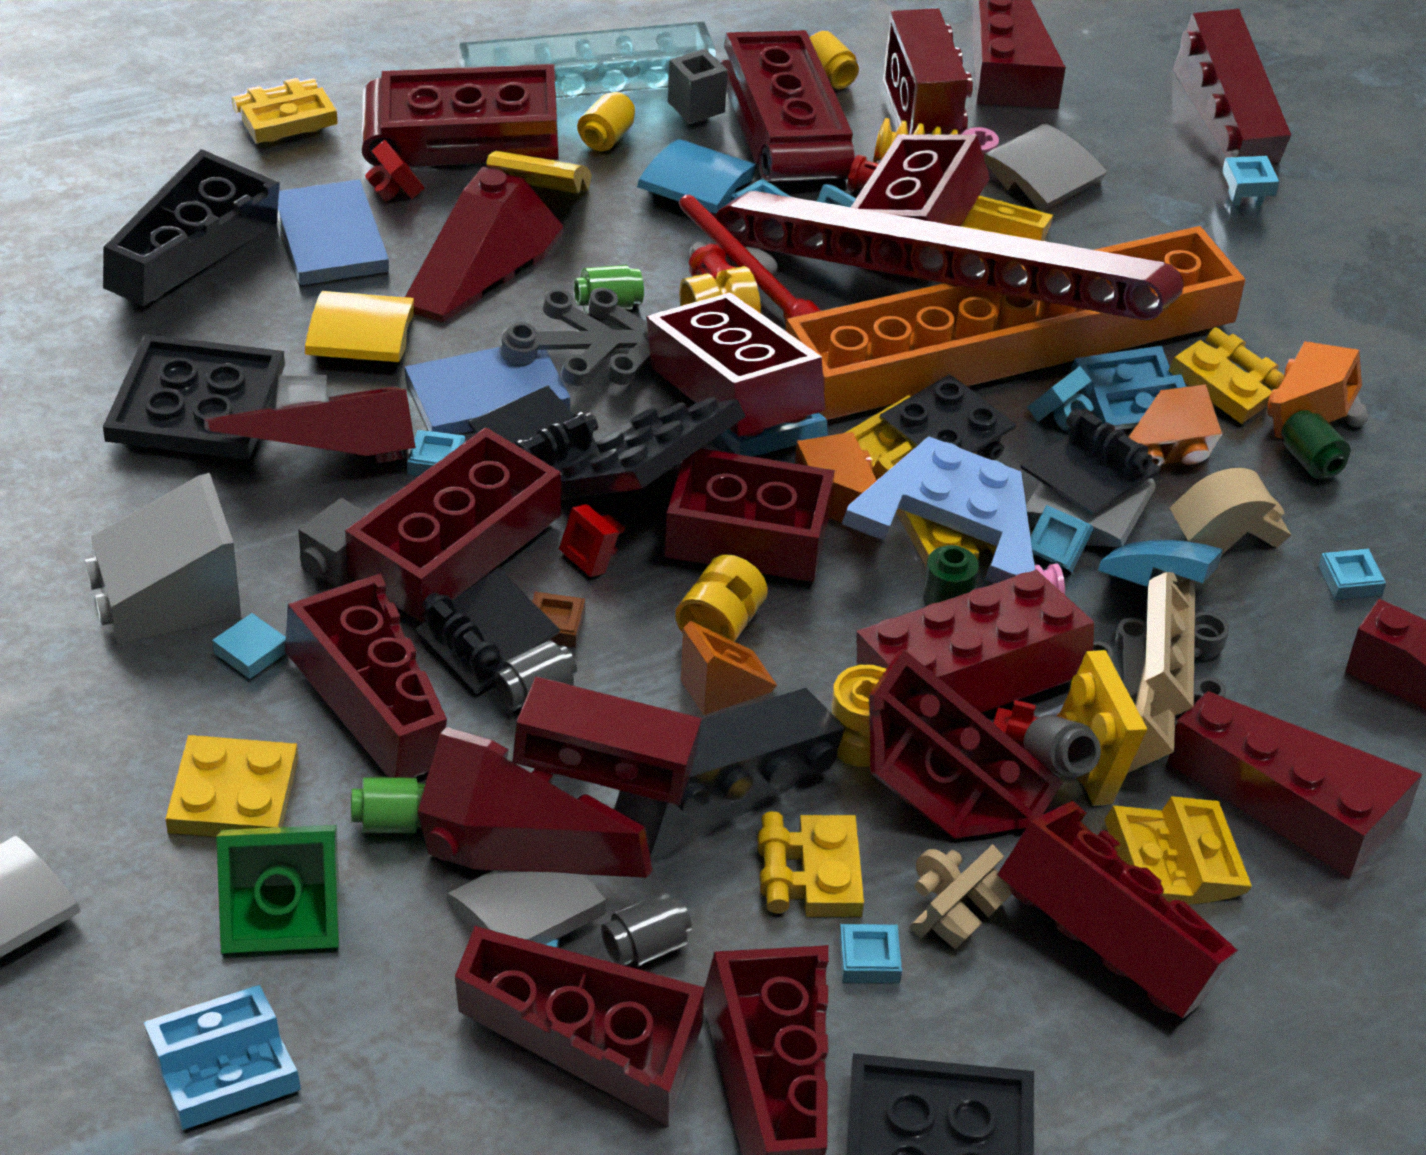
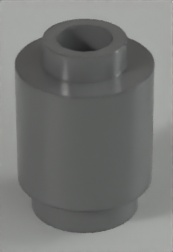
(542, 661)
(1063, 745)
(646, 930)

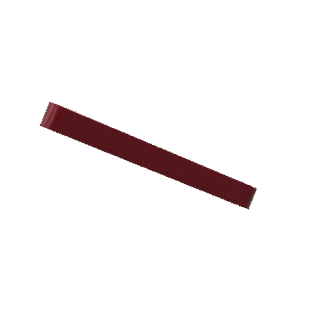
(915, 245)

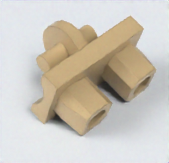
(946, 912)

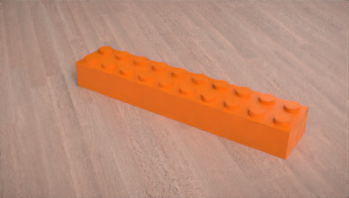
(914, 338)

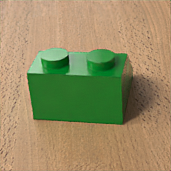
(278, 888)

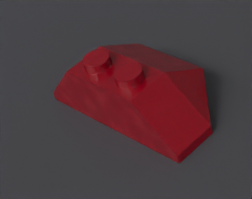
(950, 756)

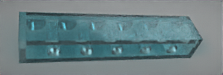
(596, 59)

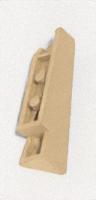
(1169, 664)

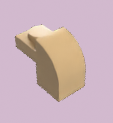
(1227, 507)

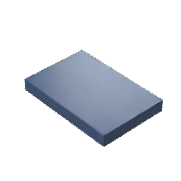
(331, 232)
(475, 383)

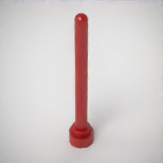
(742, 257)

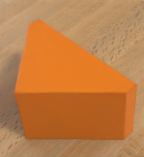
(720, 670)

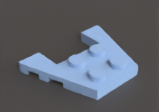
(956, 492)

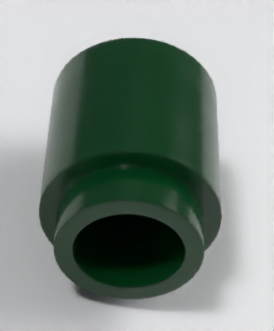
(1315, 444)
(949, 574)

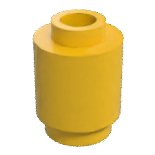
(836, 59)
(606, 121)

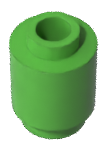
(619, 278)
(387, 805)

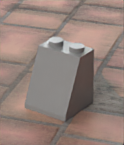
(166, 565)

